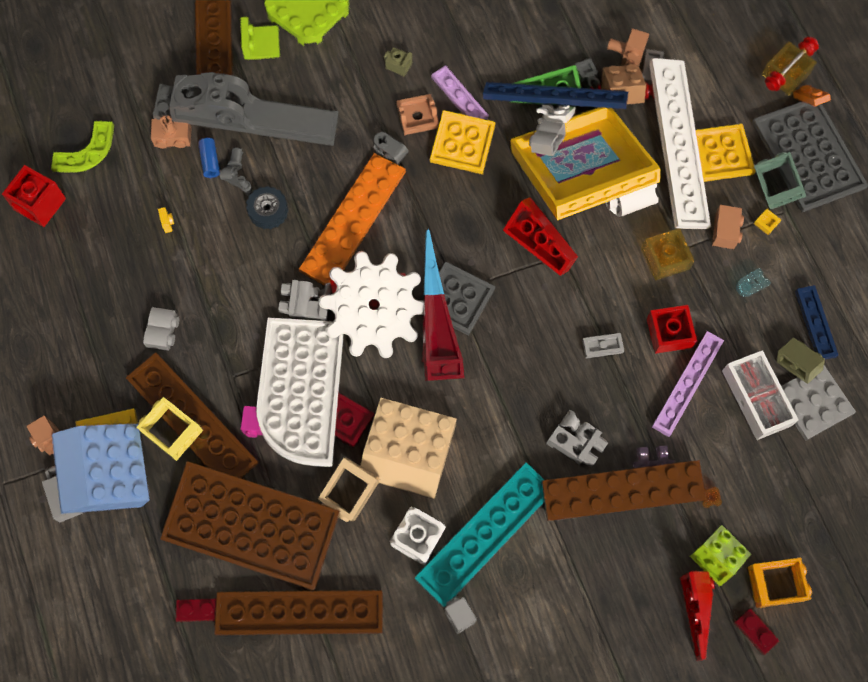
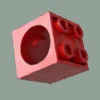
(34, 196)

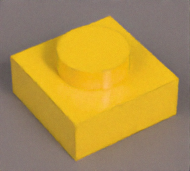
(166, 220)
(767, 221)

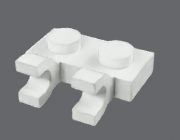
(560, 114)

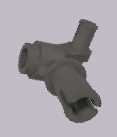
(230, 173)

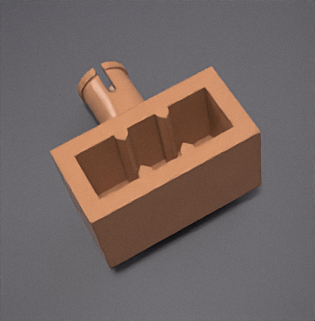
(631, 50)
(168, 133)

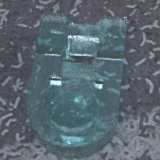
(747, 285)

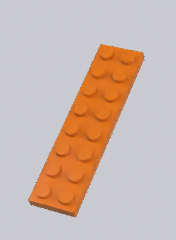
(352, 219)

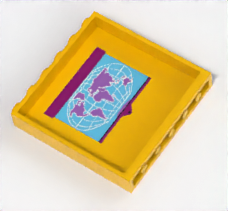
(591, 165)

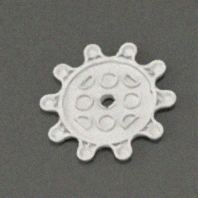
(352, 308)

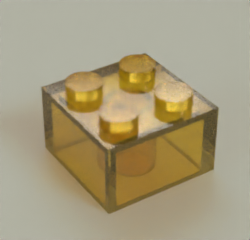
(667, 254)

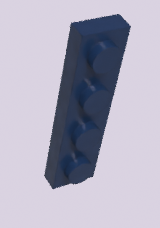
(816, 322)

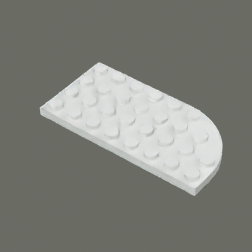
(300, 390)

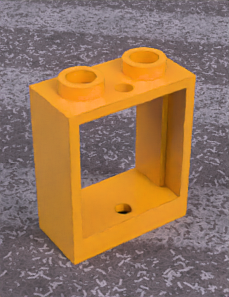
(759, 587)

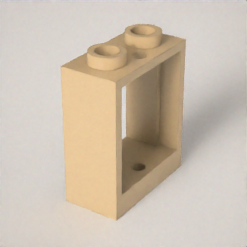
(360, 472)

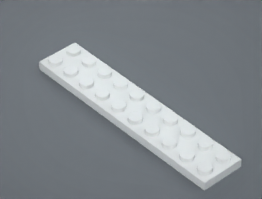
(679, 144)

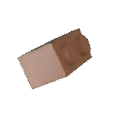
(727, 227)

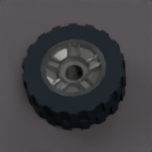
(260, 200)

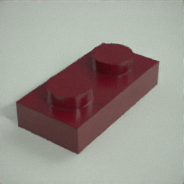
(196, 610)
(756, 631)

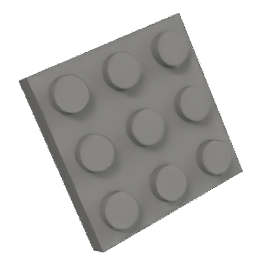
(817, 404)

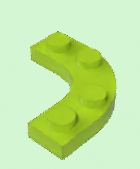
(91, 155)

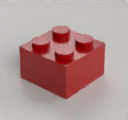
(671, 329)

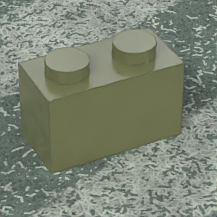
(800, 360)

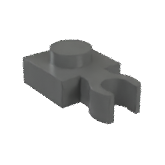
(588, 72)

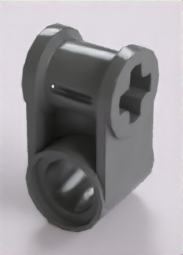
(389, 148)

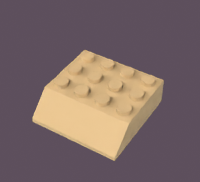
(408, 447)

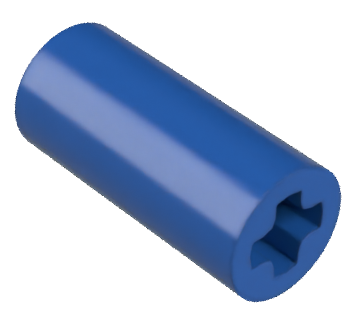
(209, 157)

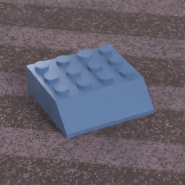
(99, 468)

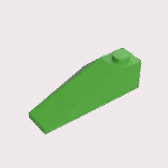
(564, 77)

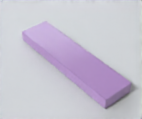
(458, 94)

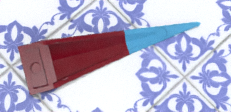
(440, 346)

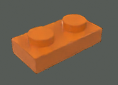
(811, 95)

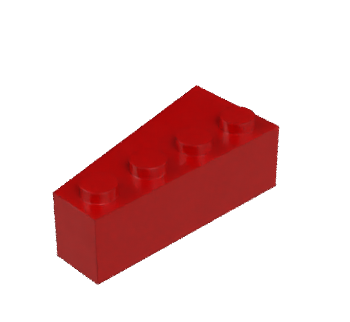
(540, 237)

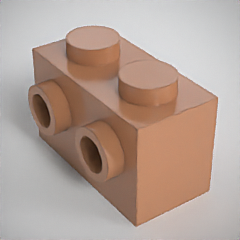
(41, 434)

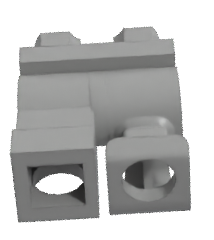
(300, 300)
(577, 446)

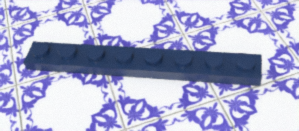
(556, 95)

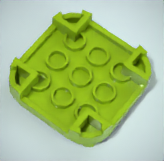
(307, 18)

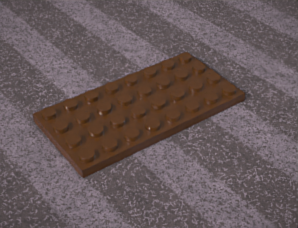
(250, 525)

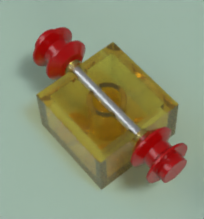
(791, 66)

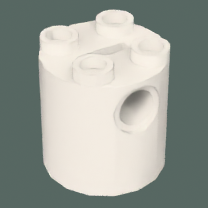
(633, 201)

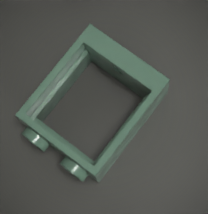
(786, 196)

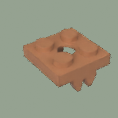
(417, 104)

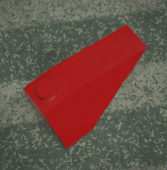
(698, 600)

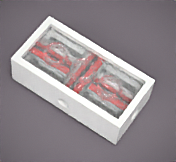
(759, 395)

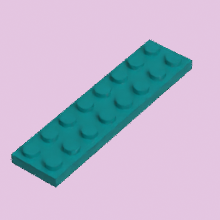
(483, 536)

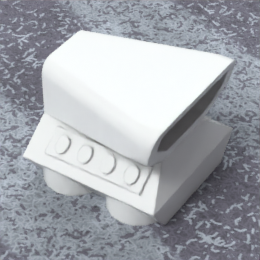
(417, 535)

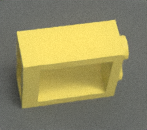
(185, 438)

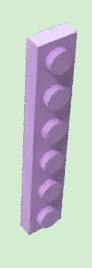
(687, 384)

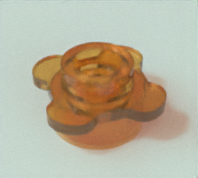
(714, 492)

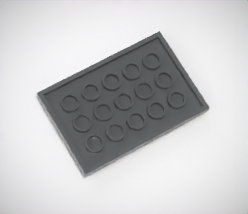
(817, 152)

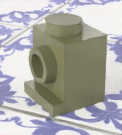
(398, 61)

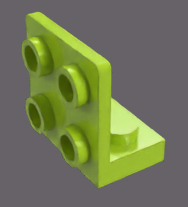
(259, 41)
(721, 555)

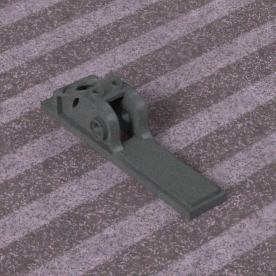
(219, 104)

